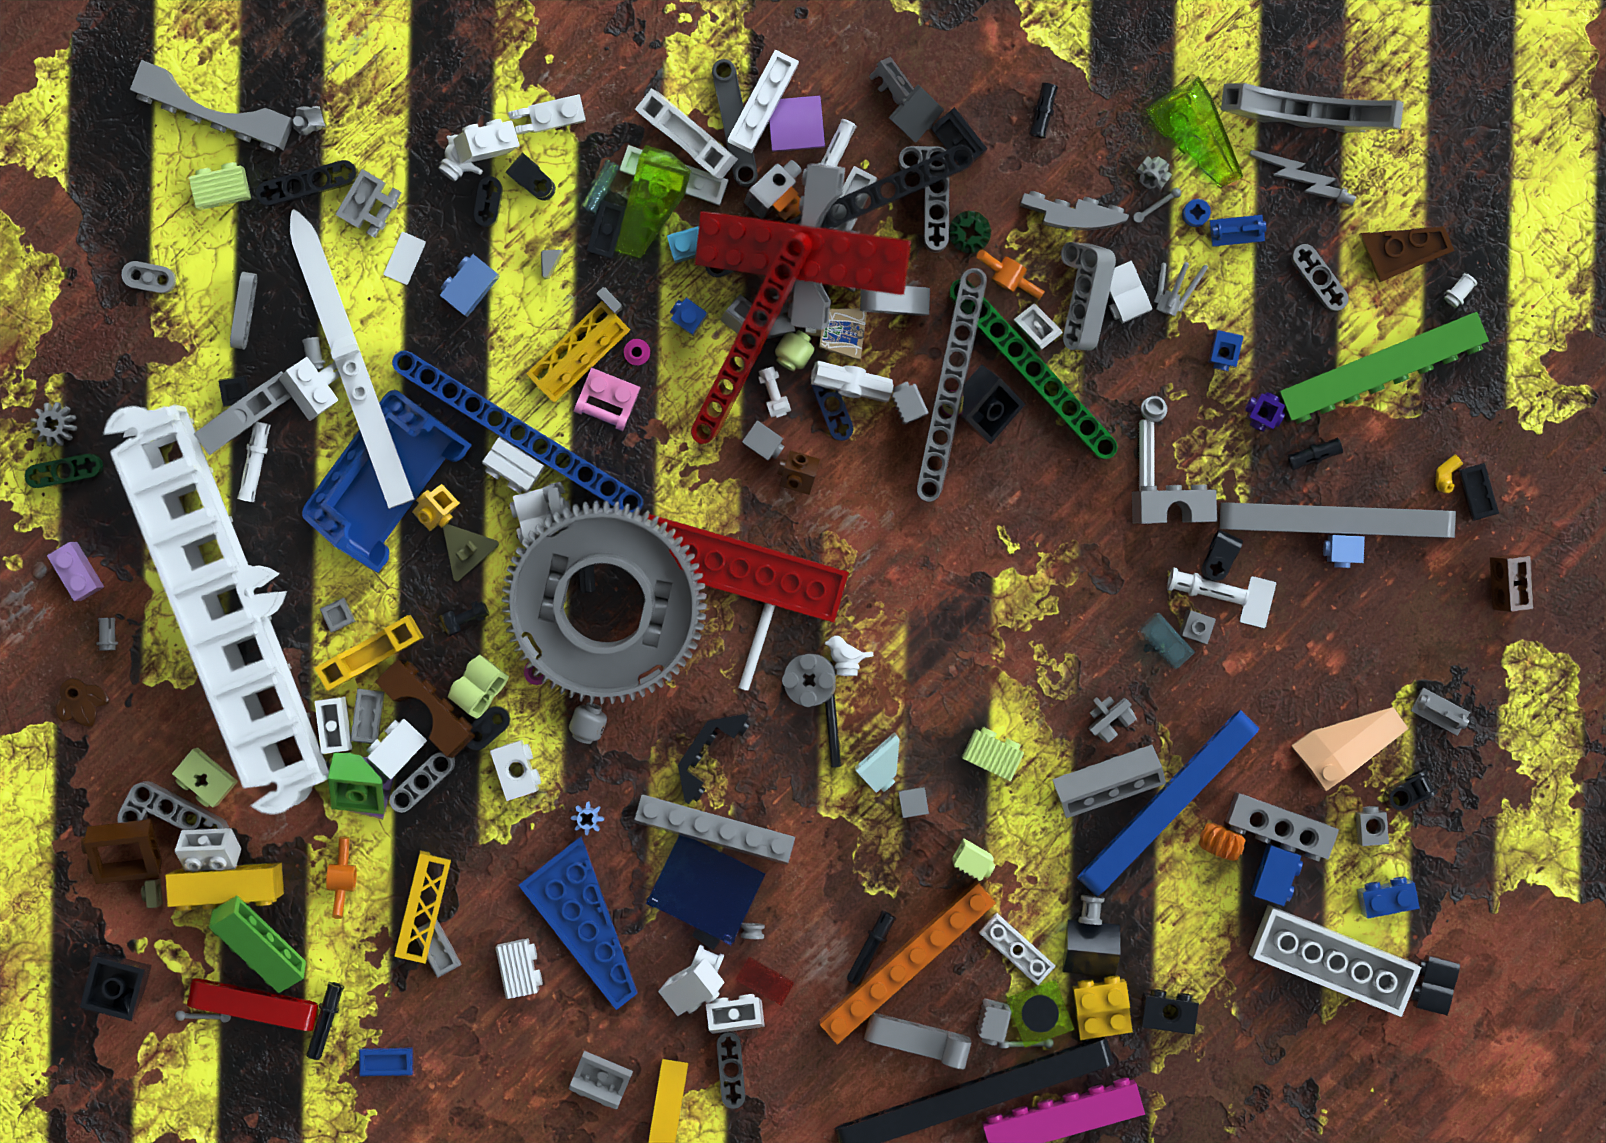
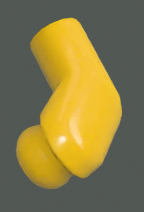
(1444, 474)

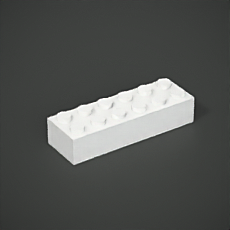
(1334, 960)

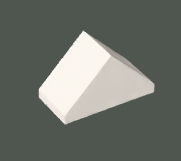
(1037, 327)

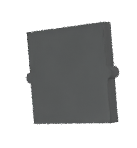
(916, 113)

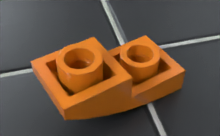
(787, 205)

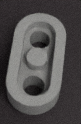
(149, 277)

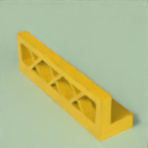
(581, 354)
(412, 905)

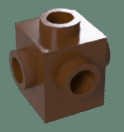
(798, 472)

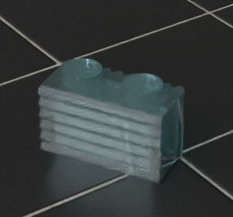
(1166, 640)

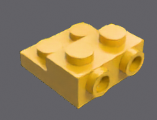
(1102, 1008)

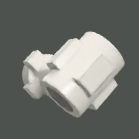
(778, 405)

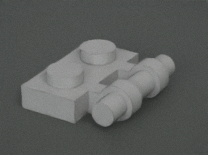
(361, 199)

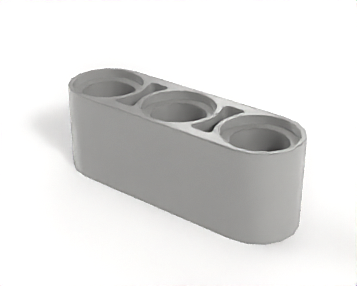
(913, 302)
(413, 791)

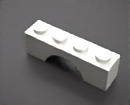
(686, 133)

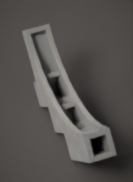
(1311, 111)

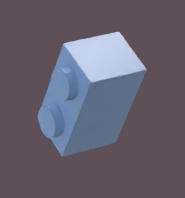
(469, 284)

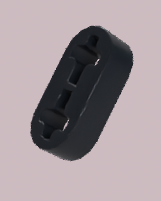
(481, 201)

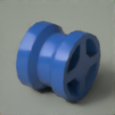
(1191, 213)

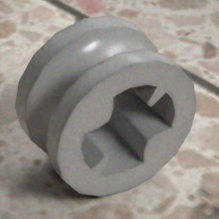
(752, 930)

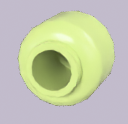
(794, 350)

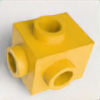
(435, 507)

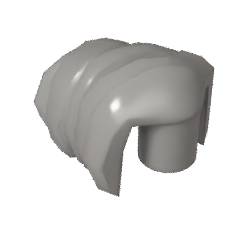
(308, 120)

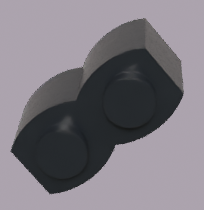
(1435, 984)

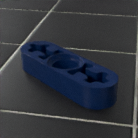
(833, 425)

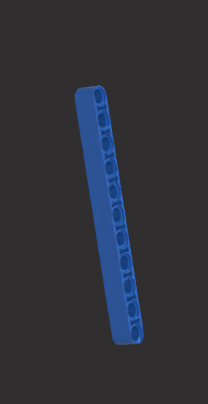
(505, 429)

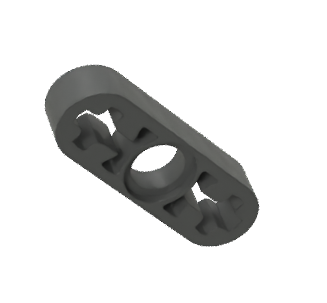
(739, 1088)

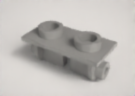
(1440, 711)

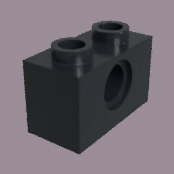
(1182, 1021)

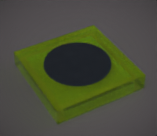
(1040, 1013)

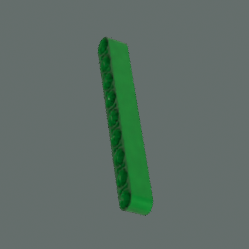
(1045, 375)

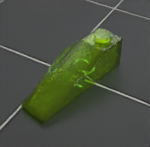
(654, 195)

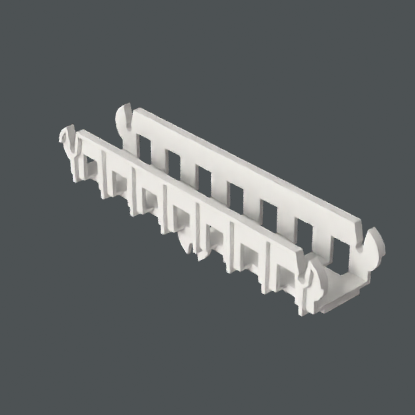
(194, 593)

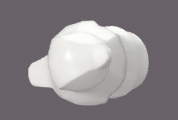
(451, 165)
(846, 656)

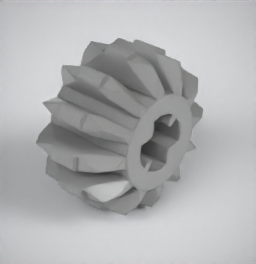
(54, 413)

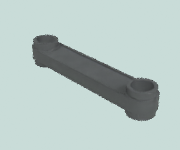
(731, 108)

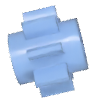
(588, 825)

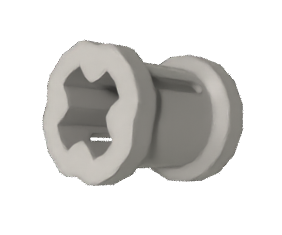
(1091, 909)

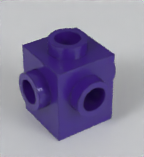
(1274, 411)

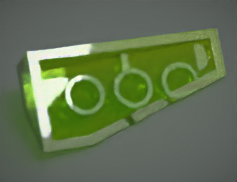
(1195, 125)

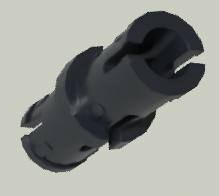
(1043, 110)
(1315, 454)

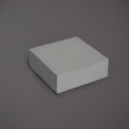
(610, 300)
(337, 615)
(913, 802)

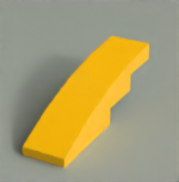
(668, 1102)

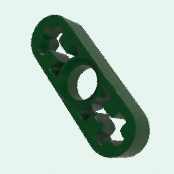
(46, 481)

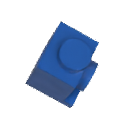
(1232, 343)

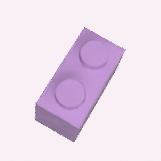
(75, 571)

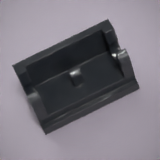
(955, 131)

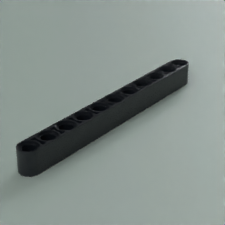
(877, 199)
(978, 1093)

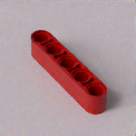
(252, 1004)

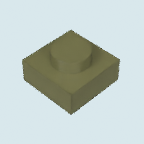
(152, 893)

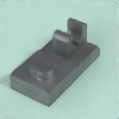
(892, 79)

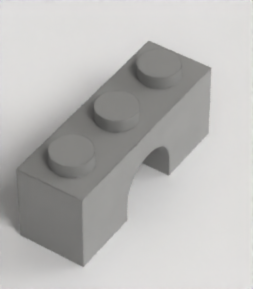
(1152, 505)

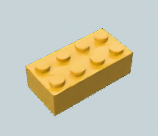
(213, 887)

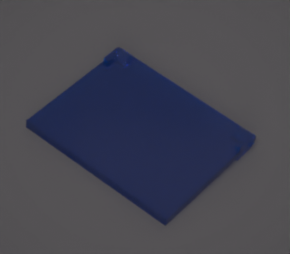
(705, 888)

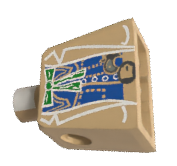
(843, 332)

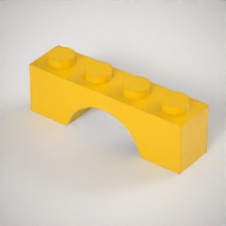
(369, 653)

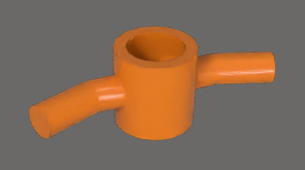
(1009, 274)
(341, 877)

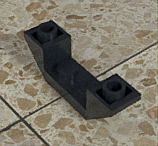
(690, 782)

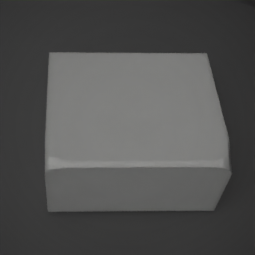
(549, 261)
(736, 313)

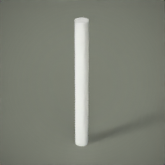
(756, 646)

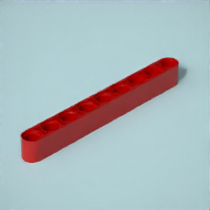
(759, 330)

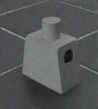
(766, 193)

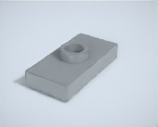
(367, 716)
(441, 953)

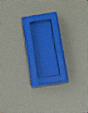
(385, 1061)

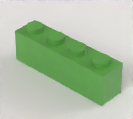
(257, 944)

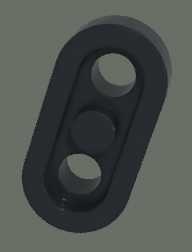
(488, 728)

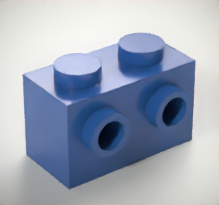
(1276, 875)
(1388, 898)

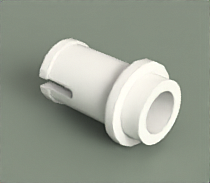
(1460, 290)

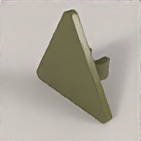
(466, 549)

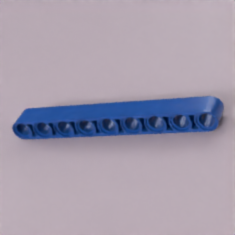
(1168, 803)

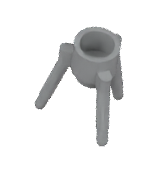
(1169, 302)

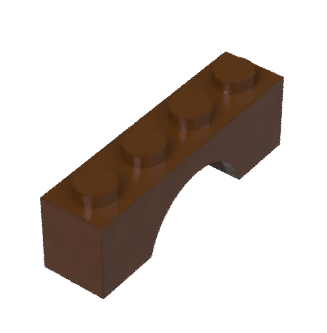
(448, 730)

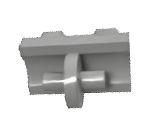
(1102, 725)

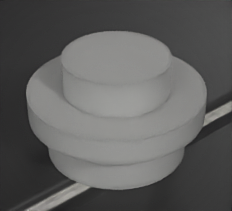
(1154, 409)

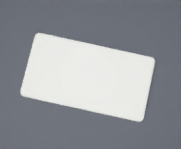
(404, 258)
(1259, 602)

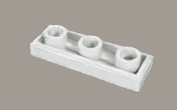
(1005, 937)

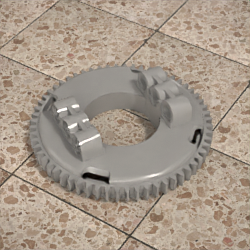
(615, 538)

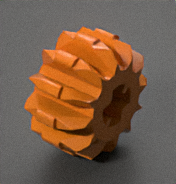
(1221, 841)

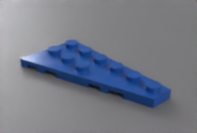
(575, 908)

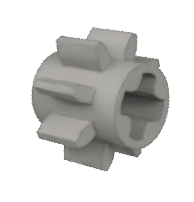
(1154, 172)

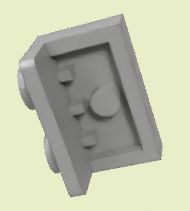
(600, 1080)

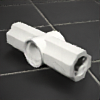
(851, 381)

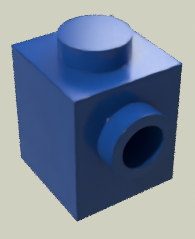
(688, 316)

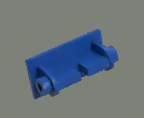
(1237, 230)

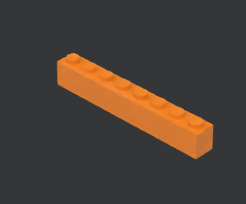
(907, 962)

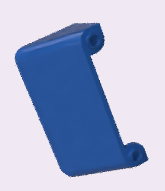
(349, 500)

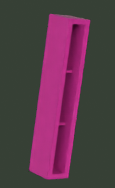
(1067, 1116)

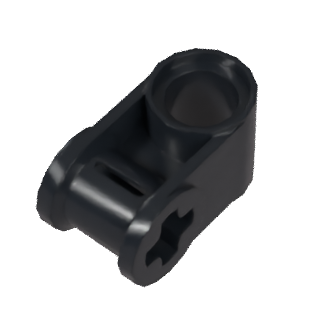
(529, 175)
(1223, 552)
(1415, 789)

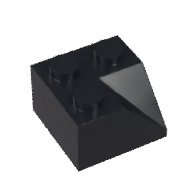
(988, 404)
(115, 986)

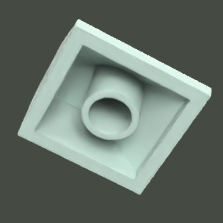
(881, 764)

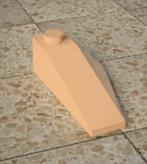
(1342, 748)

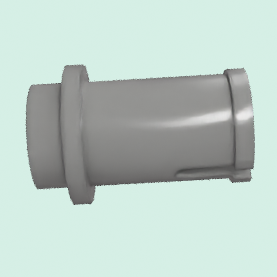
(313, 352)
(106, 634)

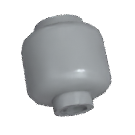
(587, 723)

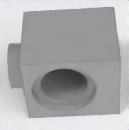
(764, 441)
(1197, 626)
(1380, 835)

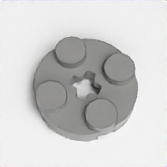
(557, 503)
(809, 695)

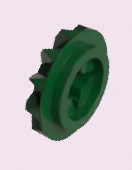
(958, 237)

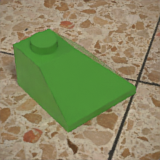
(354, 785)

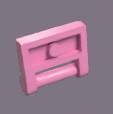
(611, 391)

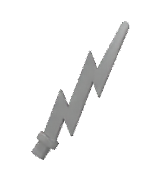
(1318, 181)

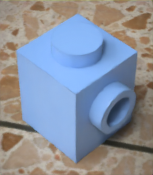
(1344, 550)

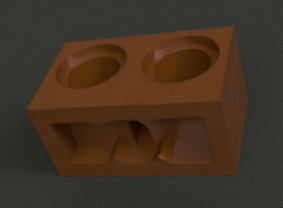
(1511, 582)

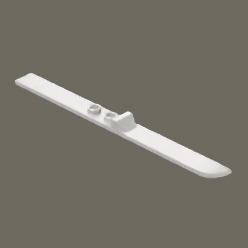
(349, 362)

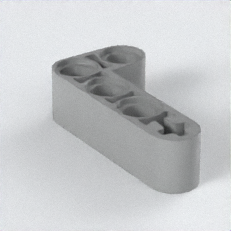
(930, 198)
(1089, 293)
(176, 817)
(919, 1039)

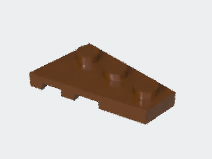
(1404, 249)

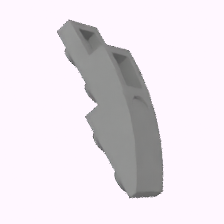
(1084, 215)
(242, 414)

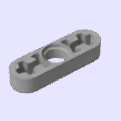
(1315, 257)
(243, 310)

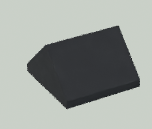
(1091, 948)

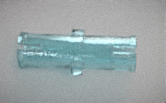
(600, 186)

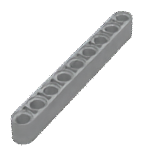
(944, 396)
(1337, 520)

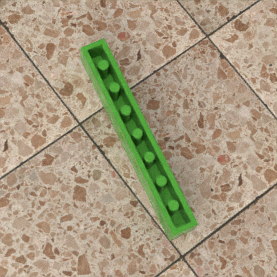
(1383, 366)

